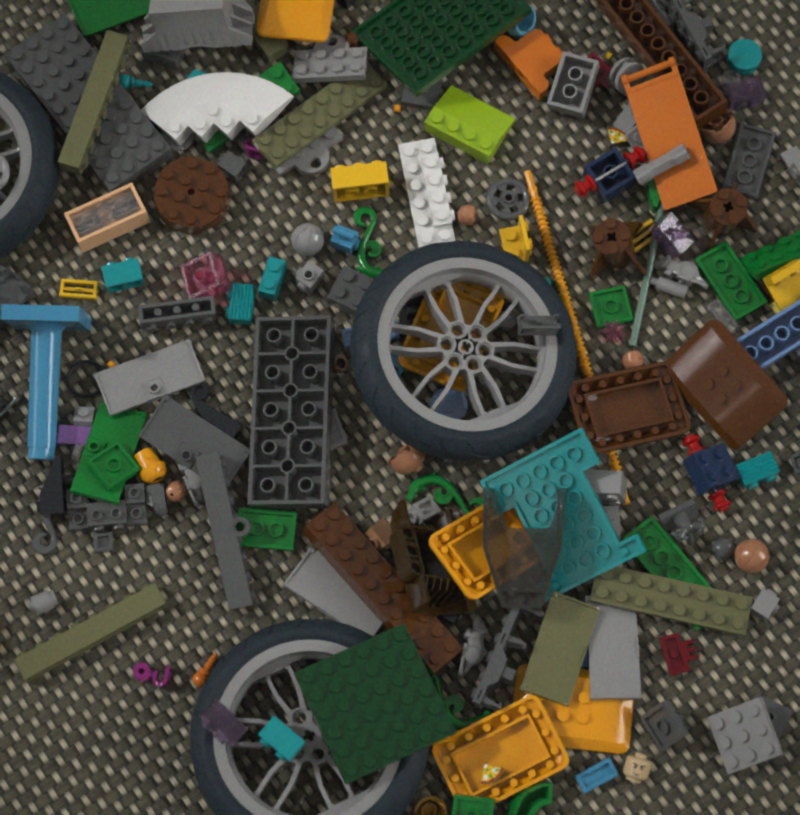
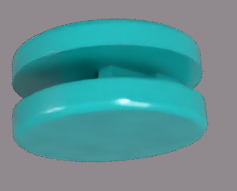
(744, 56)

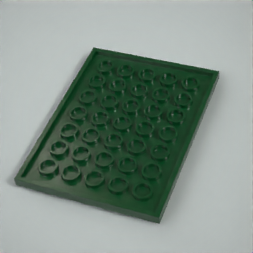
(433, 37)

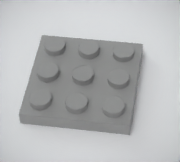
(745, 735)

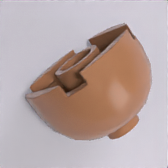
(719, 129)
(407, 460)

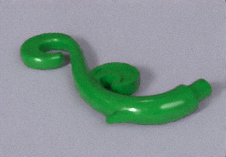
(365, 244)
(430, 478)
(458, 702)

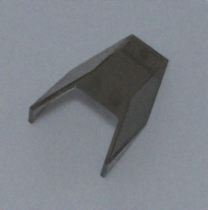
(521, 557)

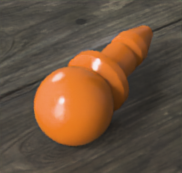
(200, 677)

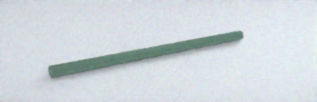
(645, 284)

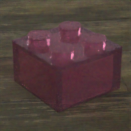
(206, 276)

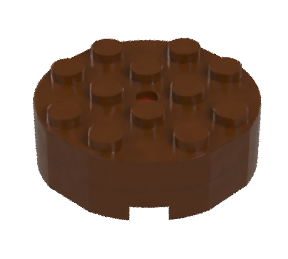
(191, 195)

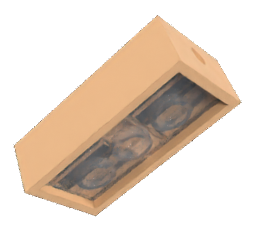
(107, 217)

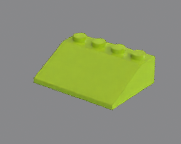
(468, 124)

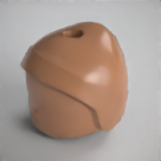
(467, 215)
(632, 359)
(176, 491)

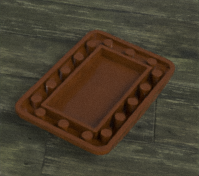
(726, 384)
(629, 407)

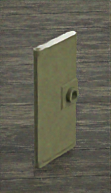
(560, 649)

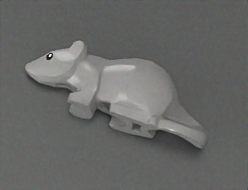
(684, 271)
(193, 484)
(474, 648)

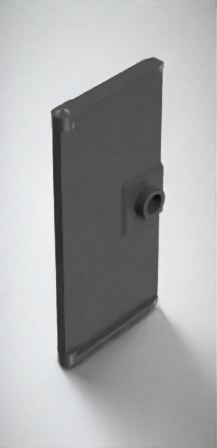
(187, 435)

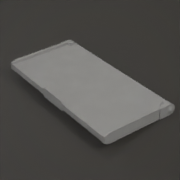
(149, 377)
(327, 591)
(614, 655)

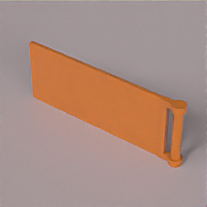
(665, 123)

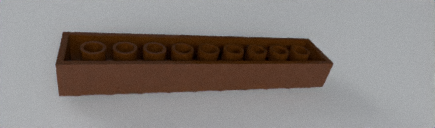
(654, 44)
(379, 586)

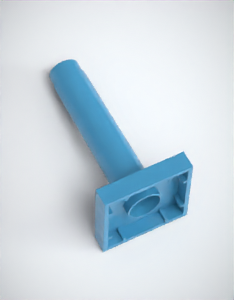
(46, 329)

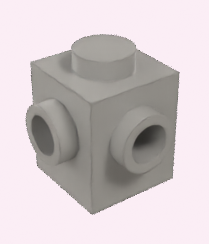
(309, 277)

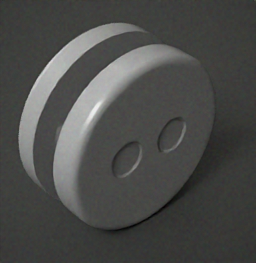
(622, 67)

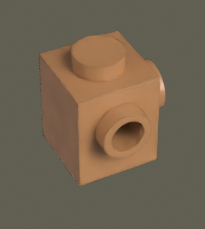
(379, 535)

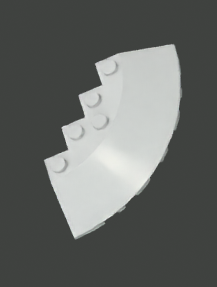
(217, 103)

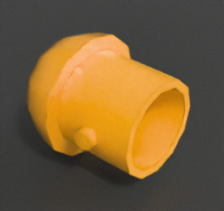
(151, 467)

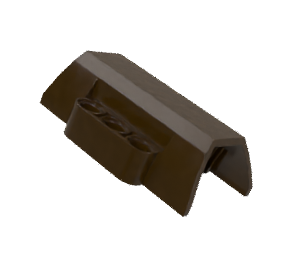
(425, 579)

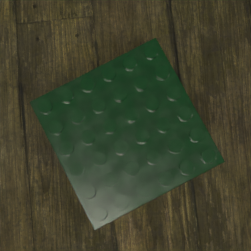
(375, 703)

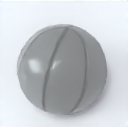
(307, 239)

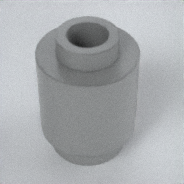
(43, 602)

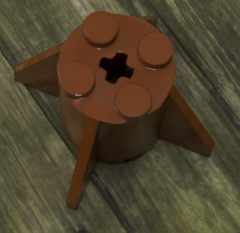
(724, 213)
(614, 245)

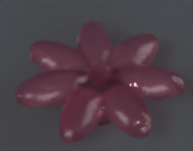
(611, 333)

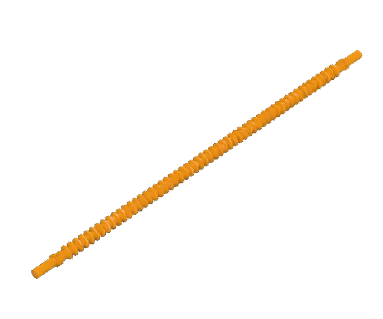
(541, 219)

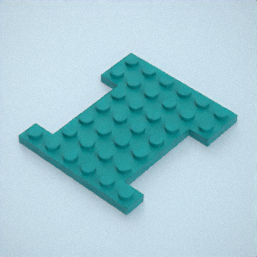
(588, 536)

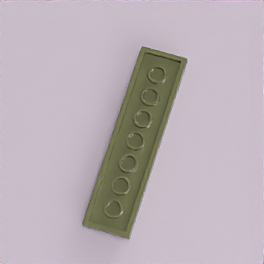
(317, 117)
(672, 600)

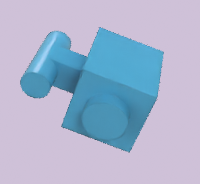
(344, 239)

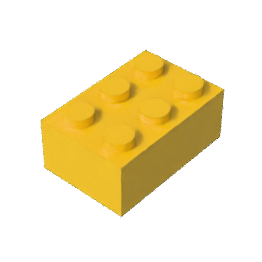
(360, 181)

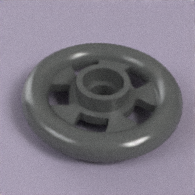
(506, 214)

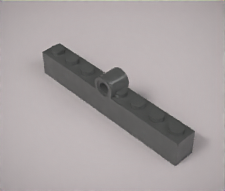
(225, 532)

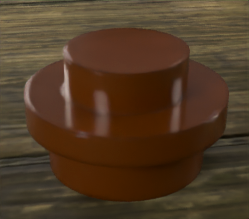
(352, 39)

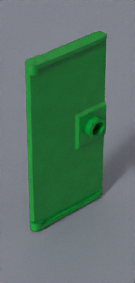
(101, 15)
(104, 432)

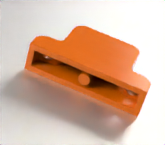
(531, 59)

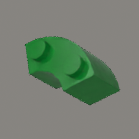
(531, 799)

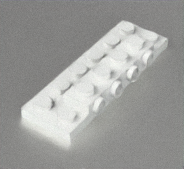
(427, 192)

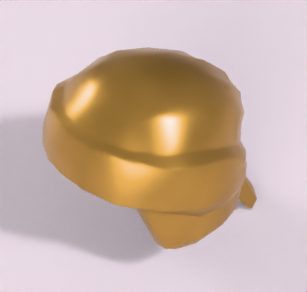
(430, 806)

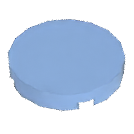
(452, 406)

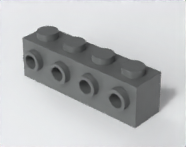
(177, 313)

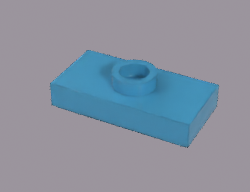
(596, 775)

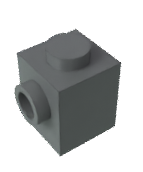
(232, 166)

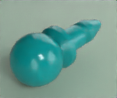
(127, 81)

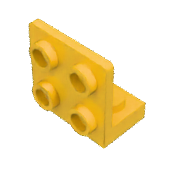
(516, 239)
(785, 284)

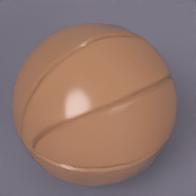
(751, 556)

